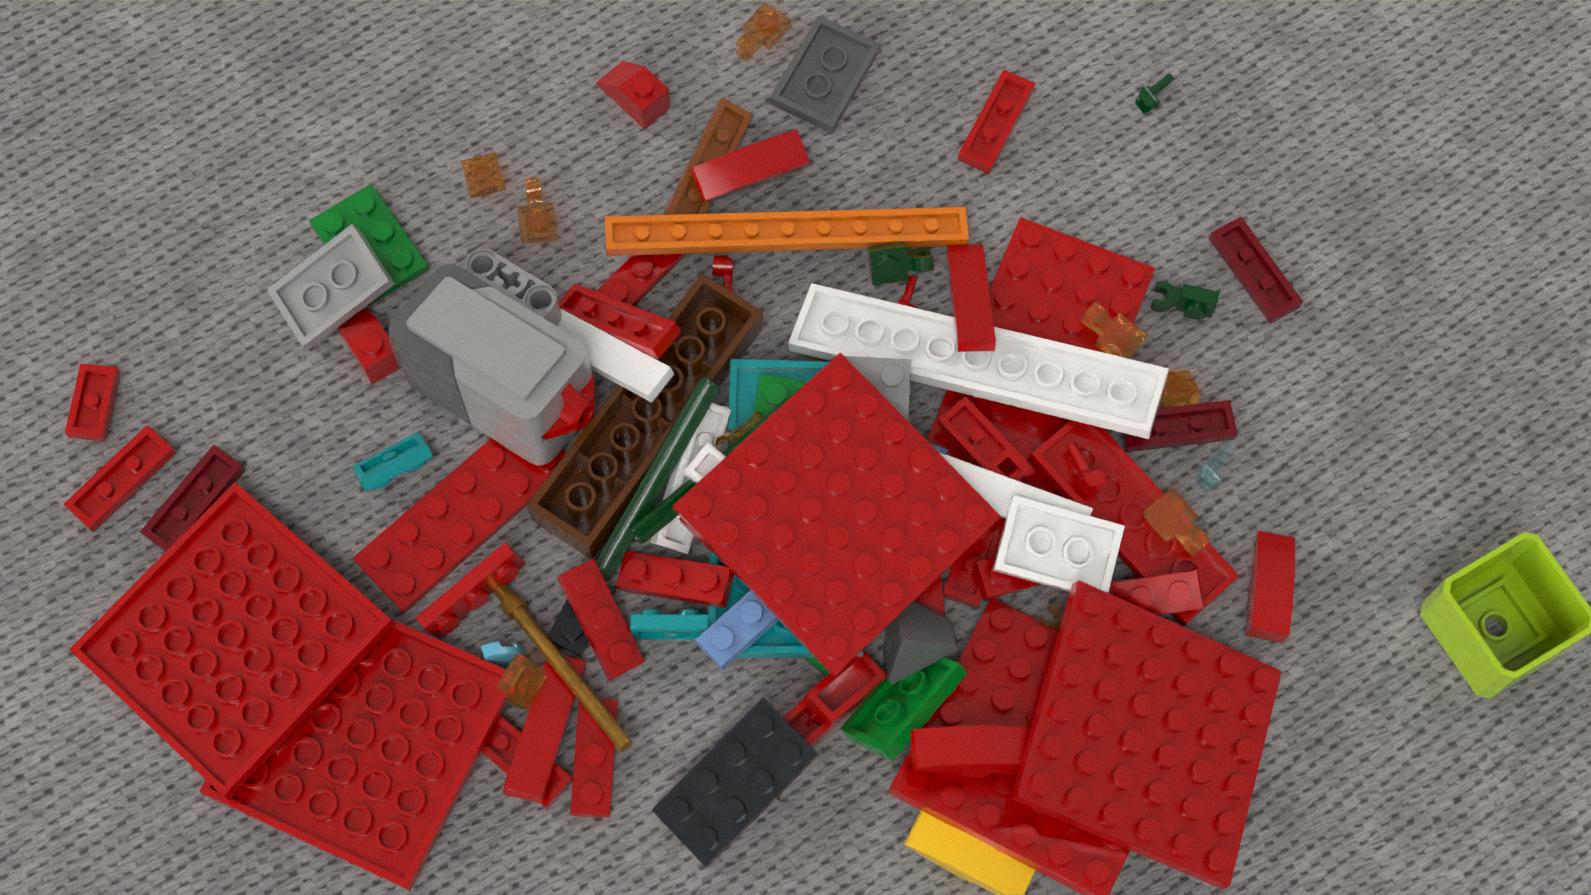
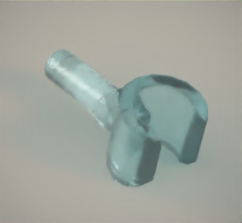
(1208, 476)

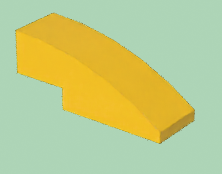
(968, 857)

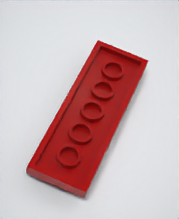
(1123, 501)
(451, 522)

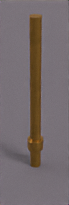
(516, 609)

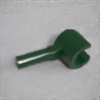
(1147, 97)

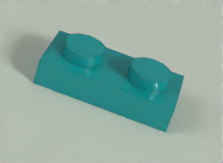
(401, 457)
(655, 625)

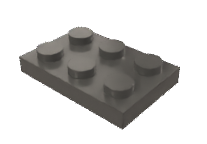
(825, 74)

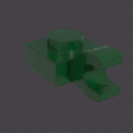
(891, 262)
(1191, 300)

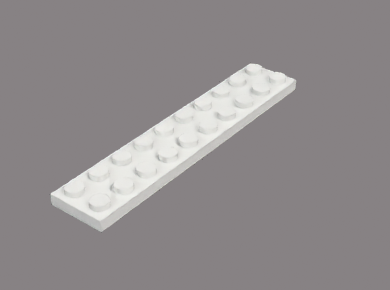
(1020, 372)

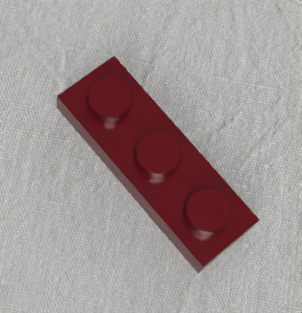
(1255, 270)
(1187, 426)
(192, 497)

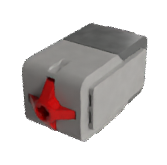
(495, 356)

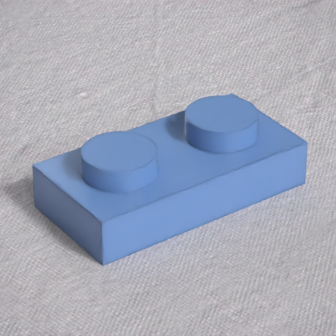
(736, 630)

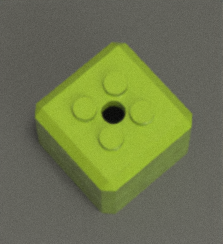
(1529, 597)

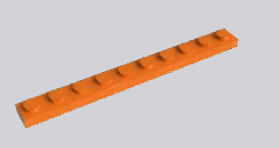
(784, 231)

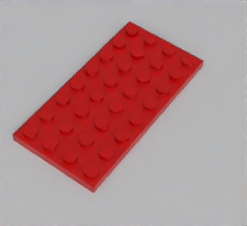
(1044, 293)

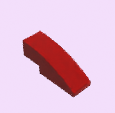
(750, 166)
(1271, 587)
(835, 698)
(969, 749)

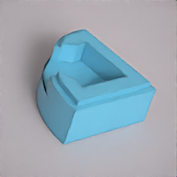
(501, 655)

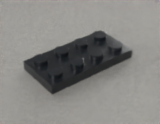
(735, 782)

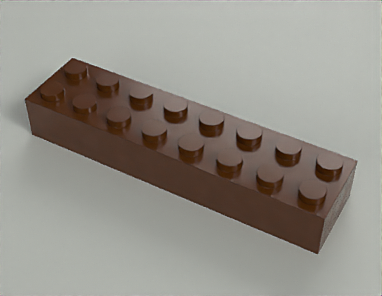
(617, 446)

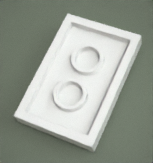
(1057, 546)

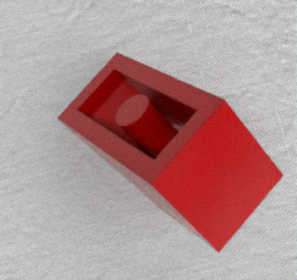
(636, 92)
(369, 345)

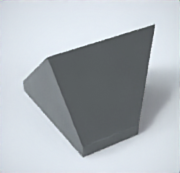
(916, 641)

